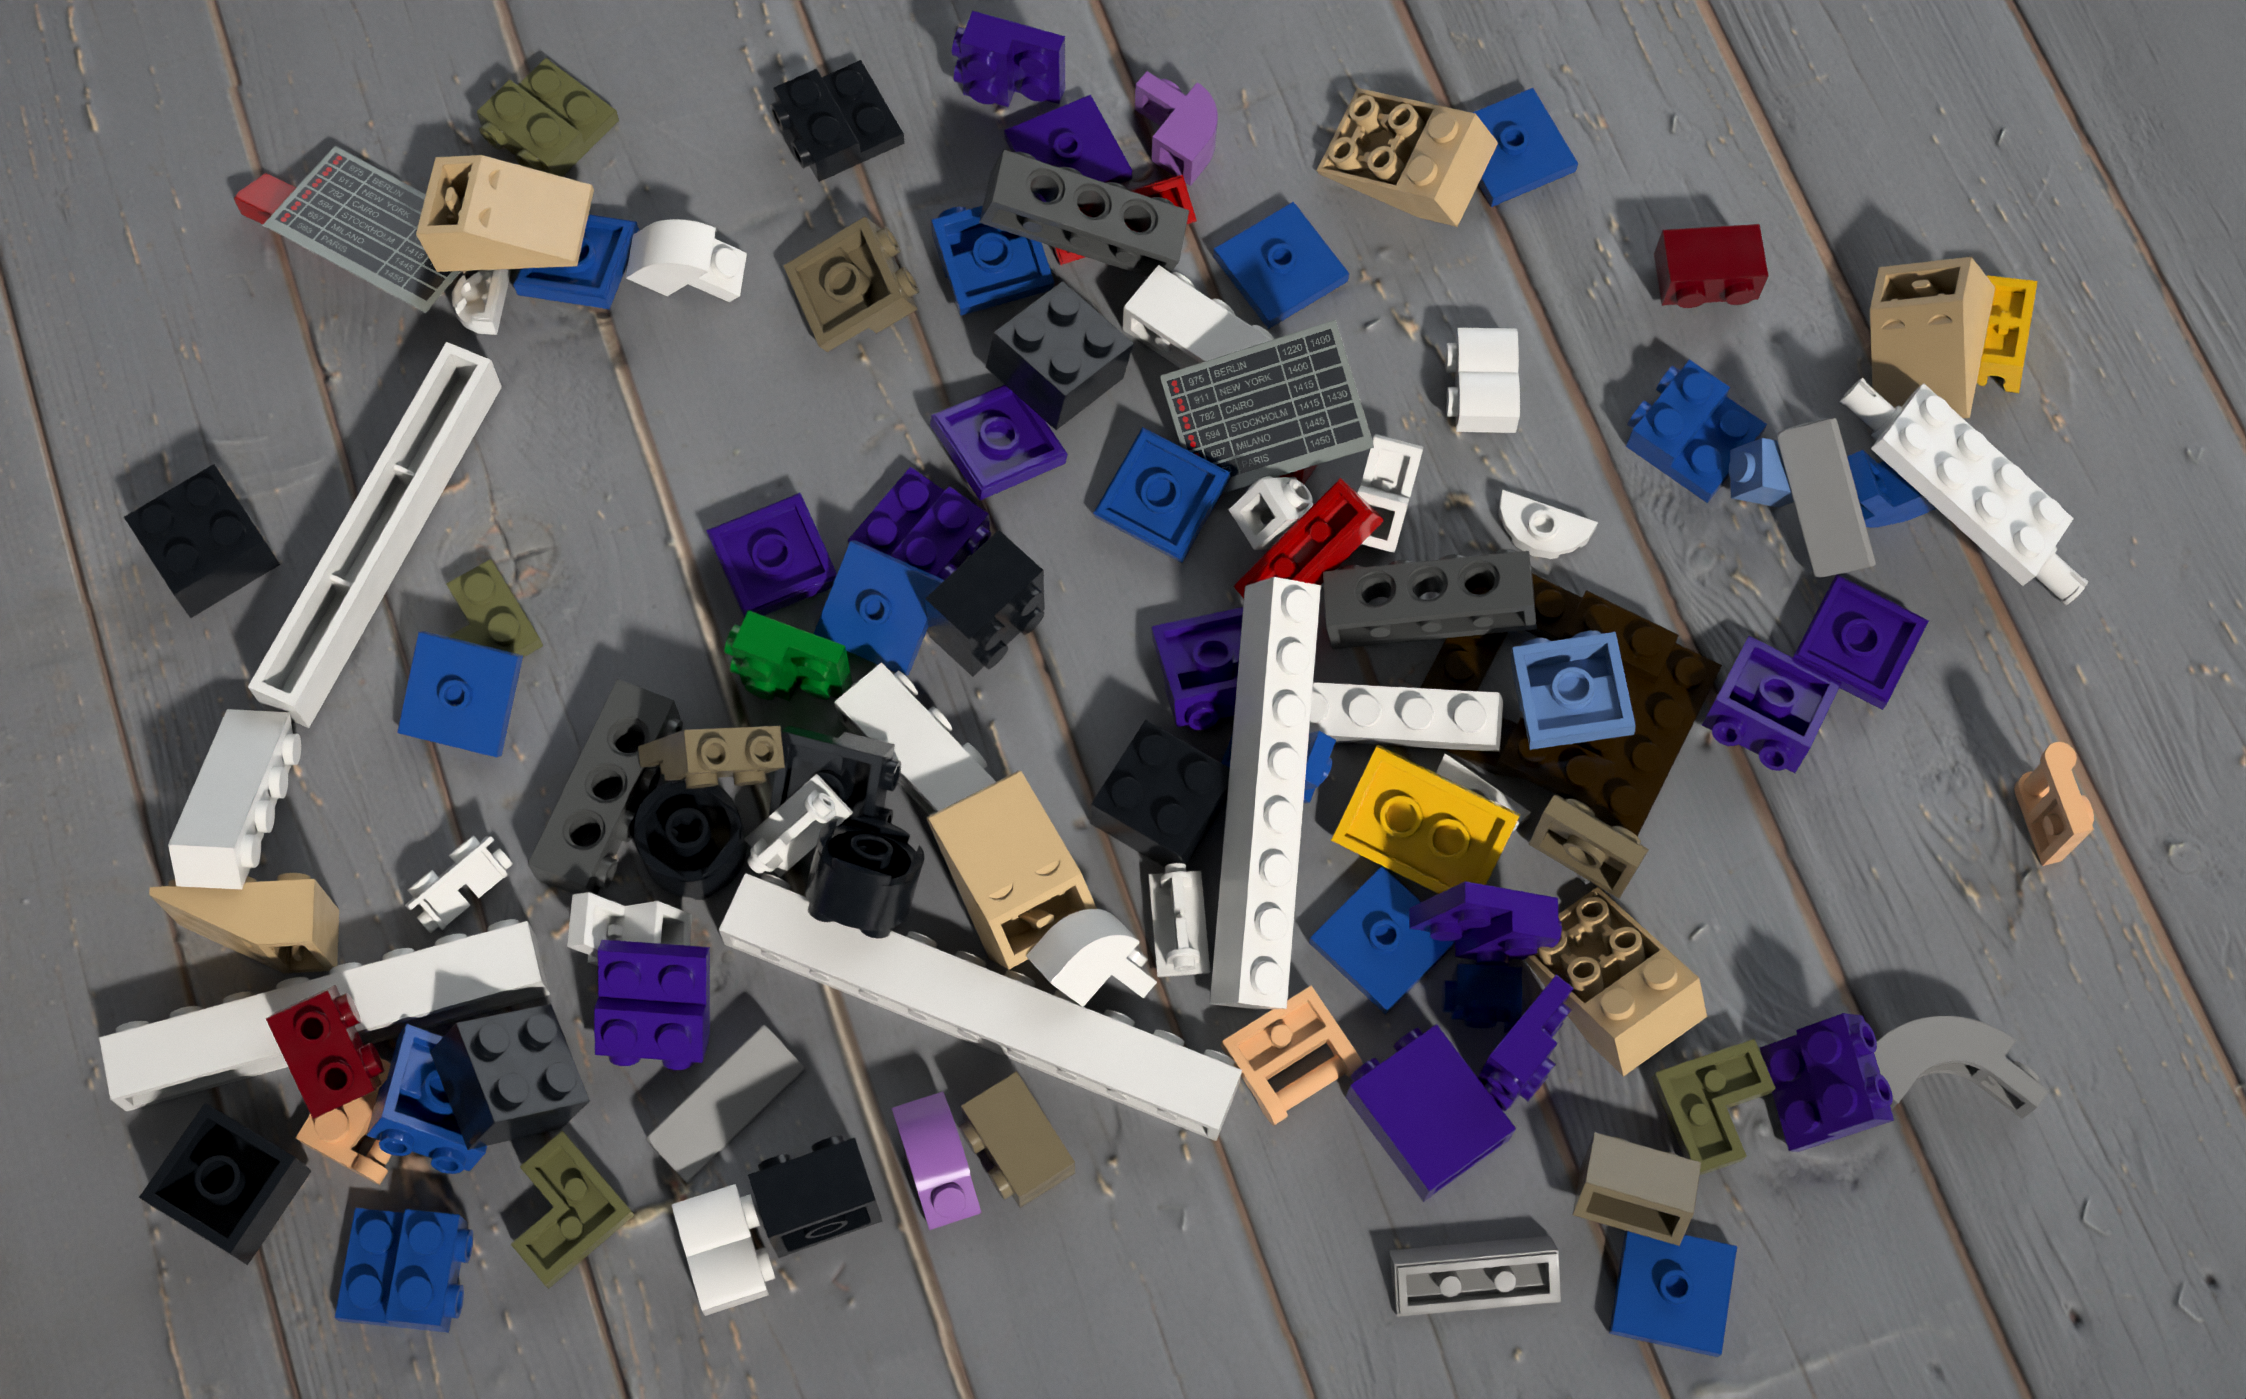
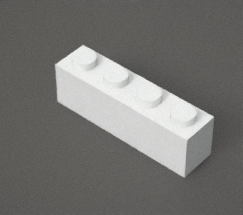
(1184, 322)
(1407, 716)
(933, 763)
(234, 799)

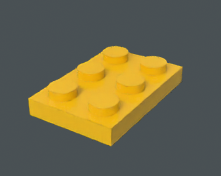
(1423, 824)

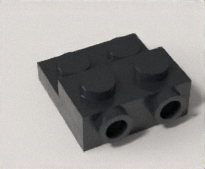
(835, 119)
(851, 765)

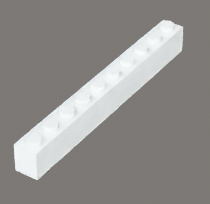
(987, 1008)

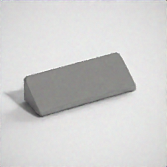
(1825, 497)
(725, 1104)
(1475, 1275)

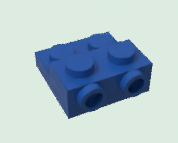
(986, 262)
(1692, 429)
(415, 1110)
(404, 1269)

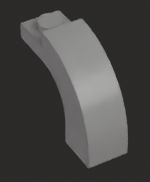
(1962, 1049)

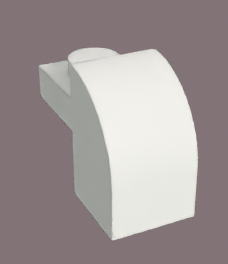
(684, 253)
(1389, 486)
(599, 918)
(1086, 951)

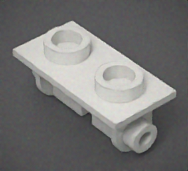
(794, 827)
(440, 894)
(1179, 922)

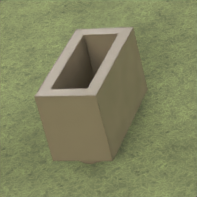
(1016, 1140)
(1637, 1188)

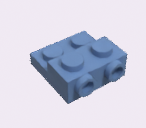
(1572, 689)

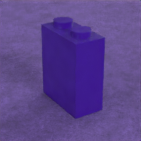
(1428, 1110)

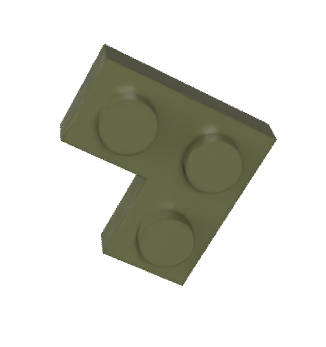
(492, 612)
(1698, 1100)
(582, 1215)

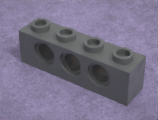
(1061, 224)
(1451, 614)
(625, 715)

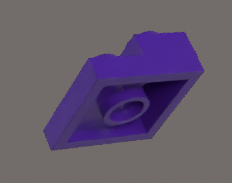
(1008, 58)
(925, 525)
(1200, 666)
(1771, 705)
(1489, 922)
(652, 1003)
(1522, 1057)
(1828, 1082)

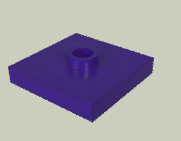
(1072, 138)
(997, 441)
(773, 556)
(1861, 641)

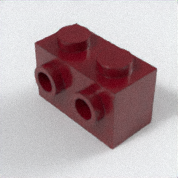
(1711, 265)
(326, 1050)

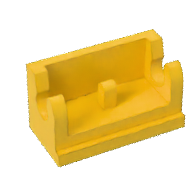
(2008, 331)

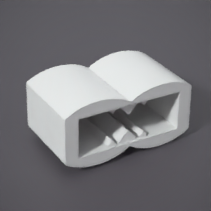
(1485, 380)
(722, 1250)

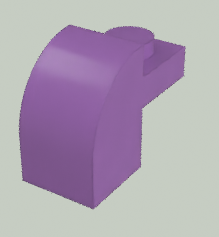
(1186, 121)
(936, 1160)

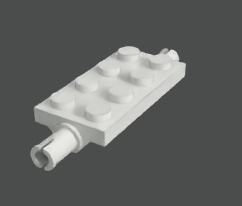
(1970, 484)

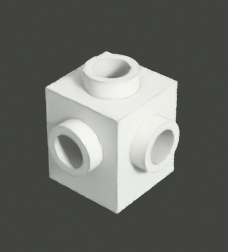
(1271, 509)

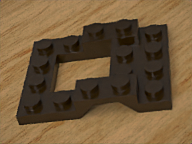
(1609, 775)

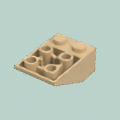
(1410, 154)
(501, 216)
(1930, 330)
(1009, 867)
(277, 922)
(1626, 985)

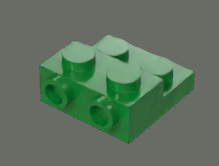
(779, 656)

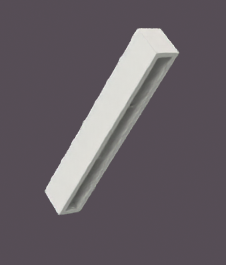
(376, 535)
(1265, 795)
(410, 987)

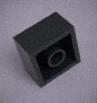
(1059, 355)
(201, 541)
(986, 604)
(1161, 796)
(509, 1076)
(225, 1183)
(814, 1195)

